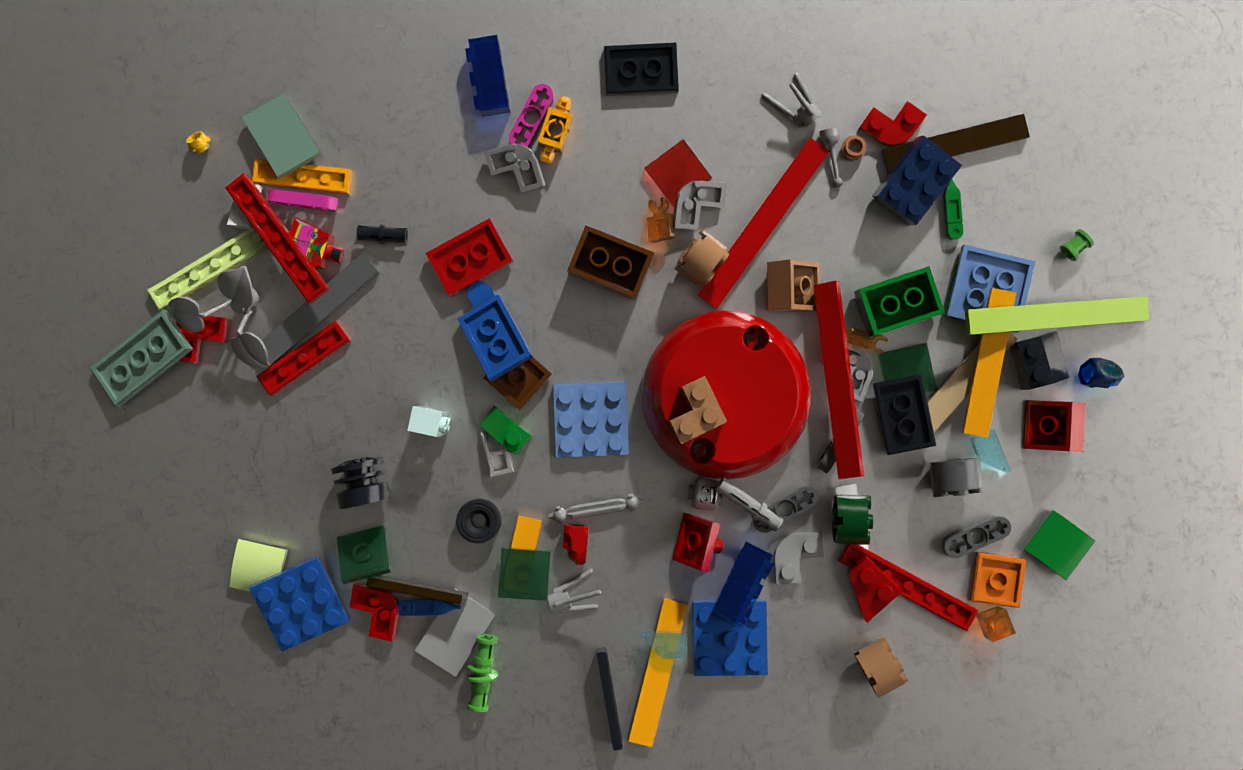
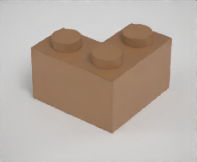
(703, 414)

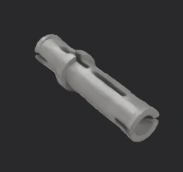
(757, 510)

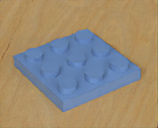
(986, 269)
(591, 419)

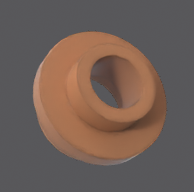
(861, 147)

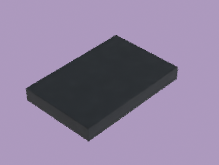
(641, 69)
(904, 414)

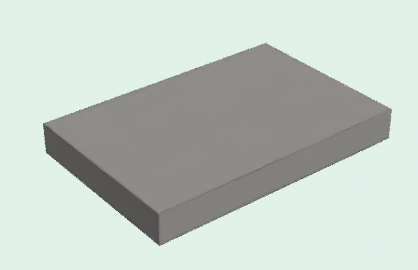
(454, 635)

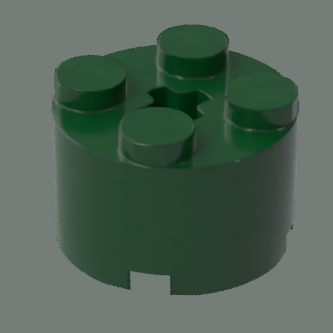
(852, 519)

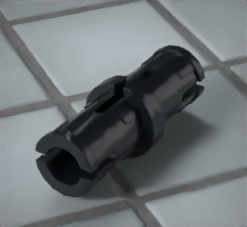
(382, 234)

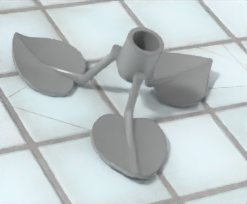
(237, 287)

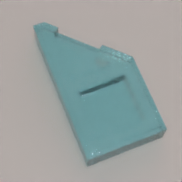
(990, 451)
(667, 643)

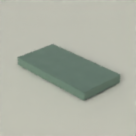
(141, 358)

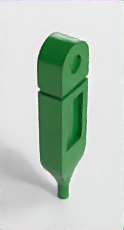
(953, 211)

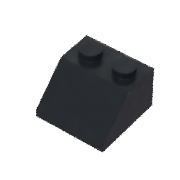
(1039, 361)

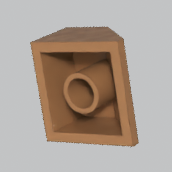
(791, 285)

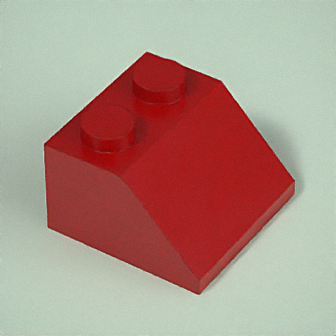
(1054, 425)

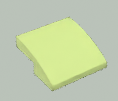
(254, 563)

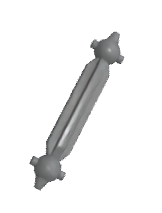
(595, 508)

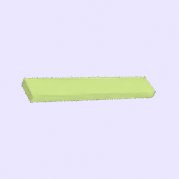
(207, 268)

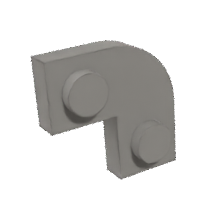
(521, 160)
(692, 197)
(861, 372)
(791, 550)

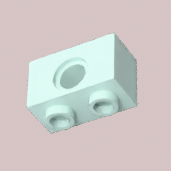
(429, 421)

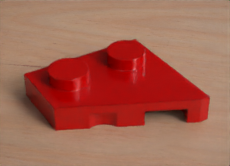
(872, 587)

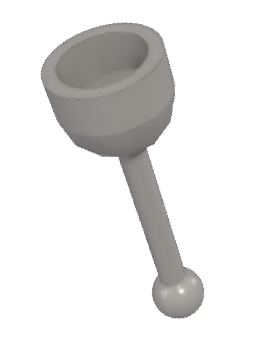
(829, 138)

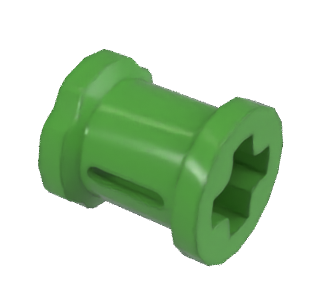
(1077, 245)

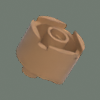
(701, 258)
(881, 667)

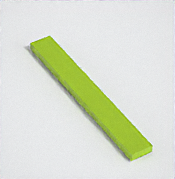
(1056, 315)

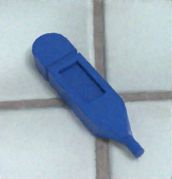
(425, 607)

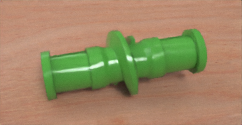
(483, 673)

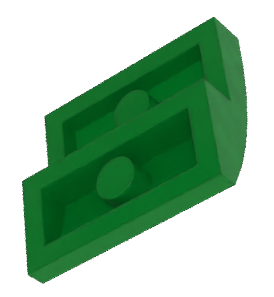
(1059, 545)

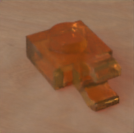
(858, 338)

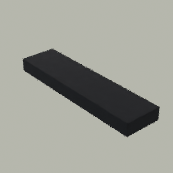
(609, 697)

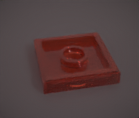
(676, 169)

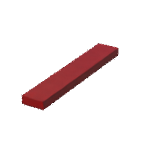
(277, 238)
(915, 588)

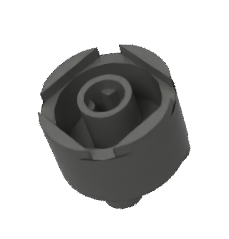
(956, 477)

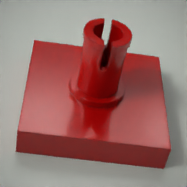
(697, 542)

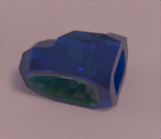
(1100, 373)

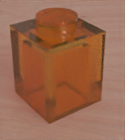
(995, 623)

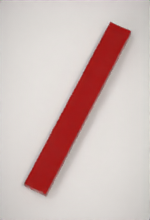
(764, 222)
(838, 380)

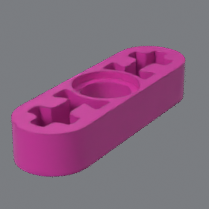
(533, 98)
(302, 200)

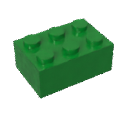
(899, 301)

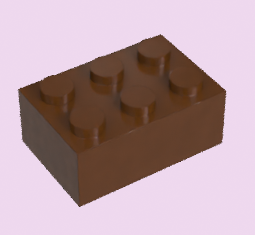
(610, 262)

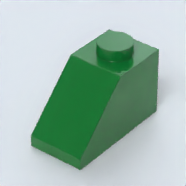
(505, 430)

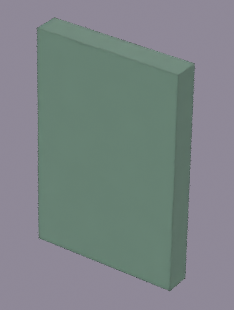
(281, 136)

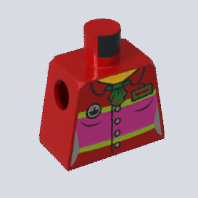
(315, 243)

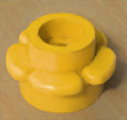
(198, 142)

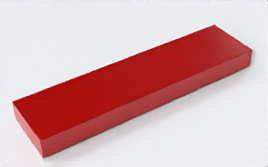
(303, 358)

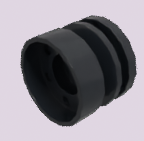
(361, 482)

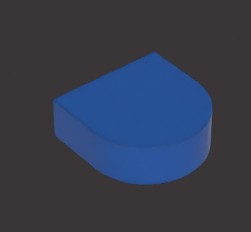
(479, 293)

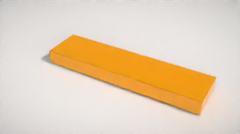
(305, 178)

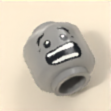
(704, 494)

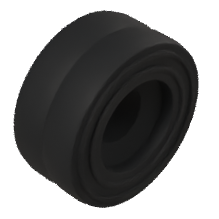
(468, 530)

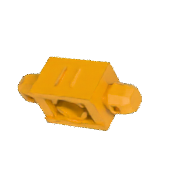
(553, 115)

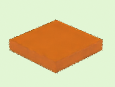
(997, 579)

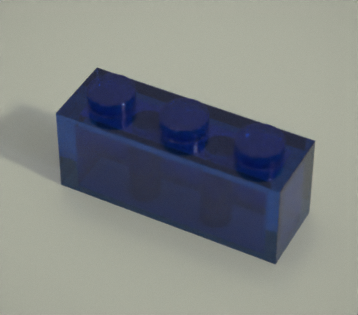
(488, 76)

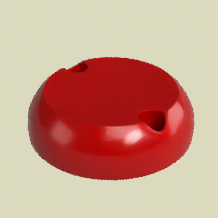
(757, 388)

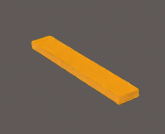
(987, 371)
(656, 678)

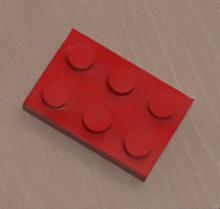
(469, 257)

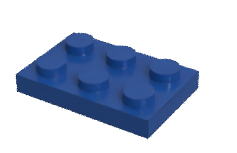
(495, 337)

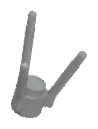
(807, 112)
(562, 602)

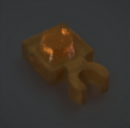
(660, 225)

